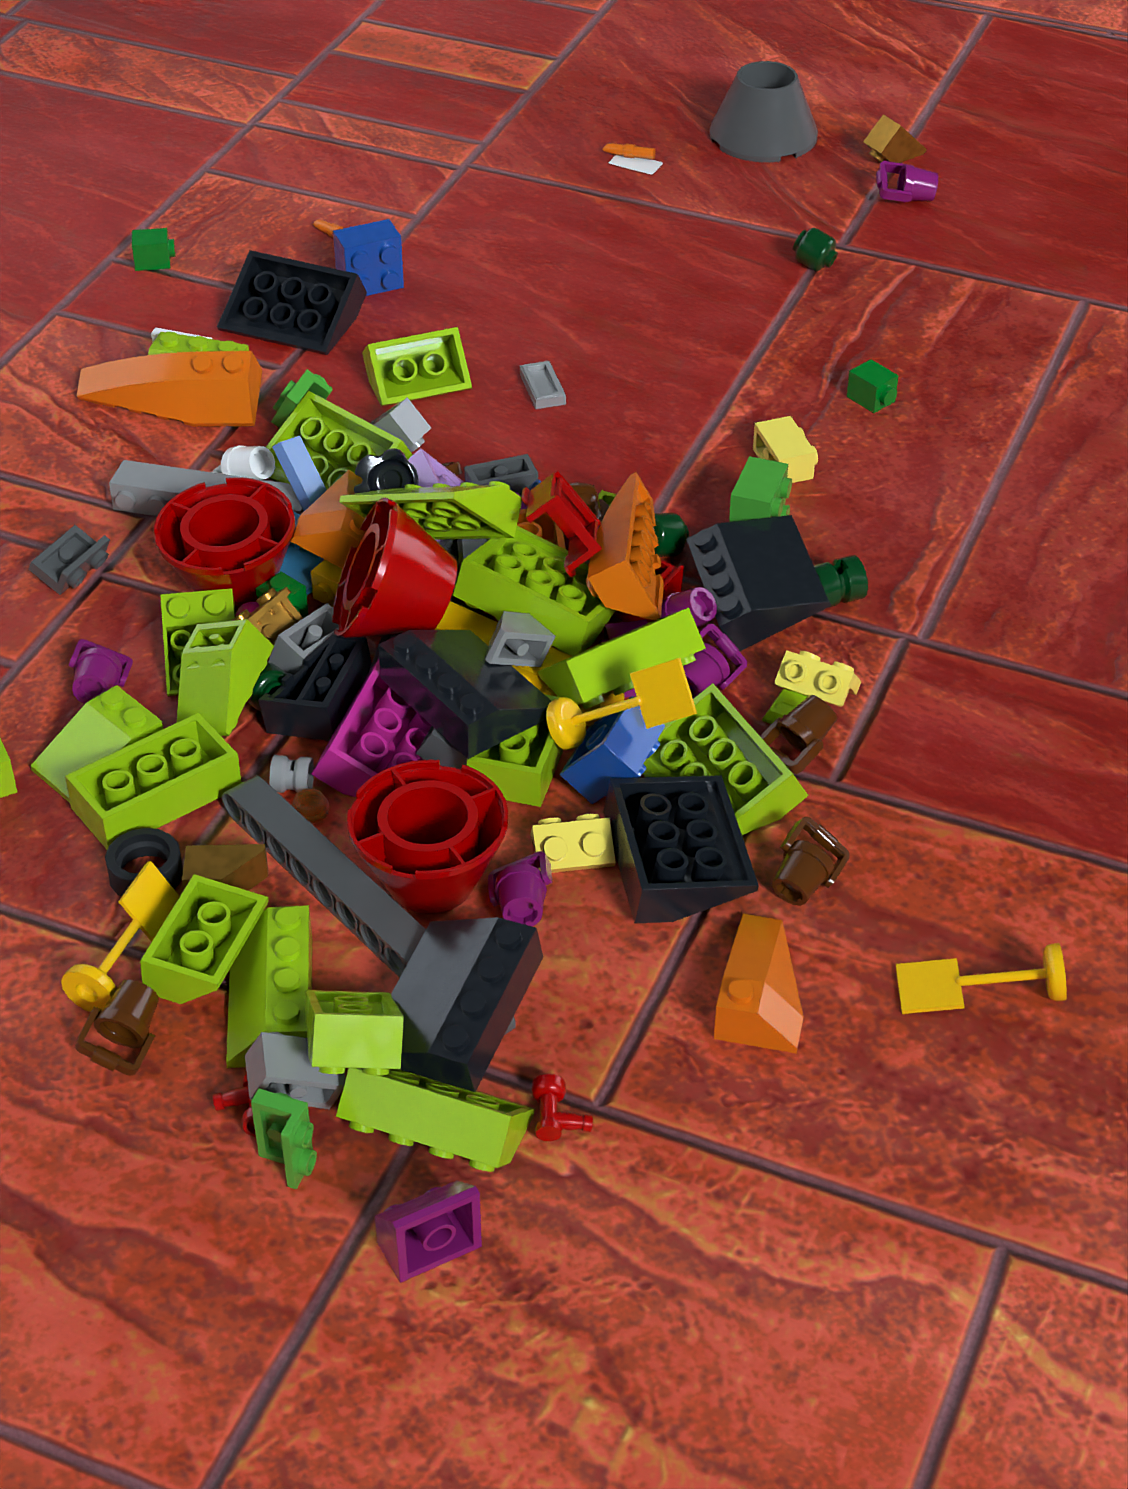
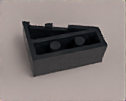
(320, 692)

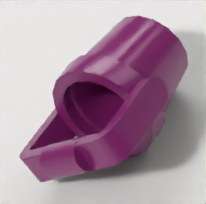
(912, 182)
(698, 600)
(711, 664)
(97, 670)
(521, 888)

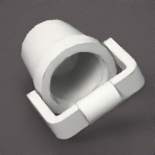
(247, 462)

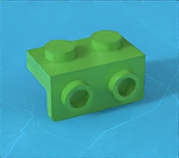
(295, 392)
(284, 1133)

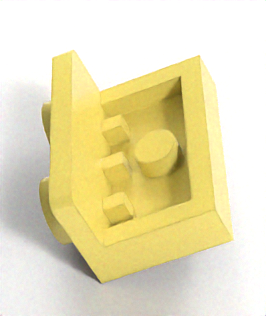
(810, 676)
(575, 843)

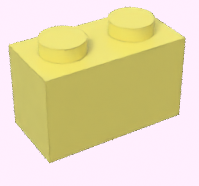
(786, 443)

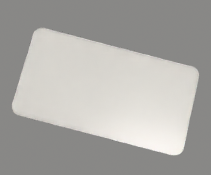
(638, 164)

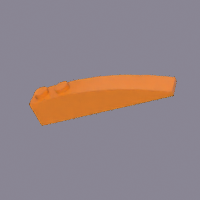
(181, 386)
(626, 565)

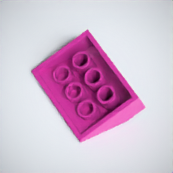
(371, 736)

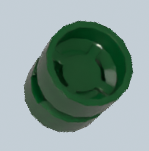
(843, 579)

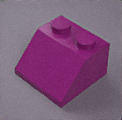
(430, 1229)

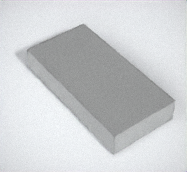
(542, 385)

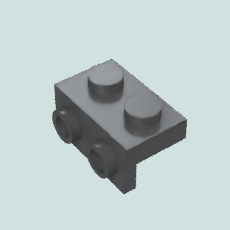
(69, 559)

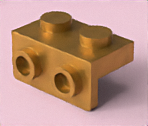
(273, 614)

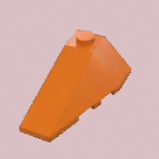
(329, 526)

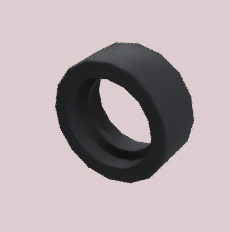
(140, 844)

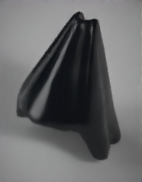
(385, 472)

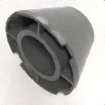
(764, 115)

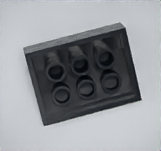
(292, 303)
(757, 577)
(458, 690)
(677, 845)
(463, 996)

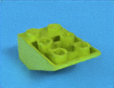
(179, 618)
(221, 671)

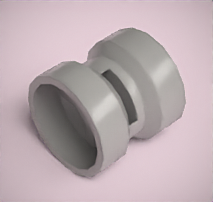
(291, 774)

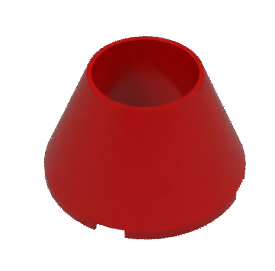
(226, 535)
(393, 578)
(428, 831)

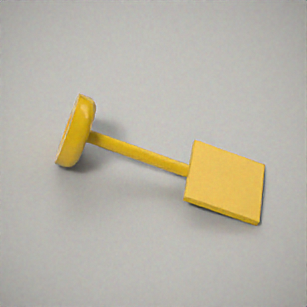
(660, 693)
(148, 904)
(937, 983)

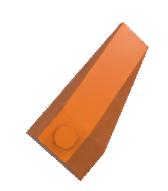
(759, 989)

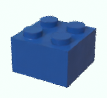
(372, 253)
(611, 749)

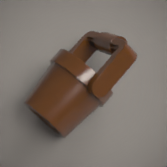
(804, 730)
(806, 864)
(123, 1022)

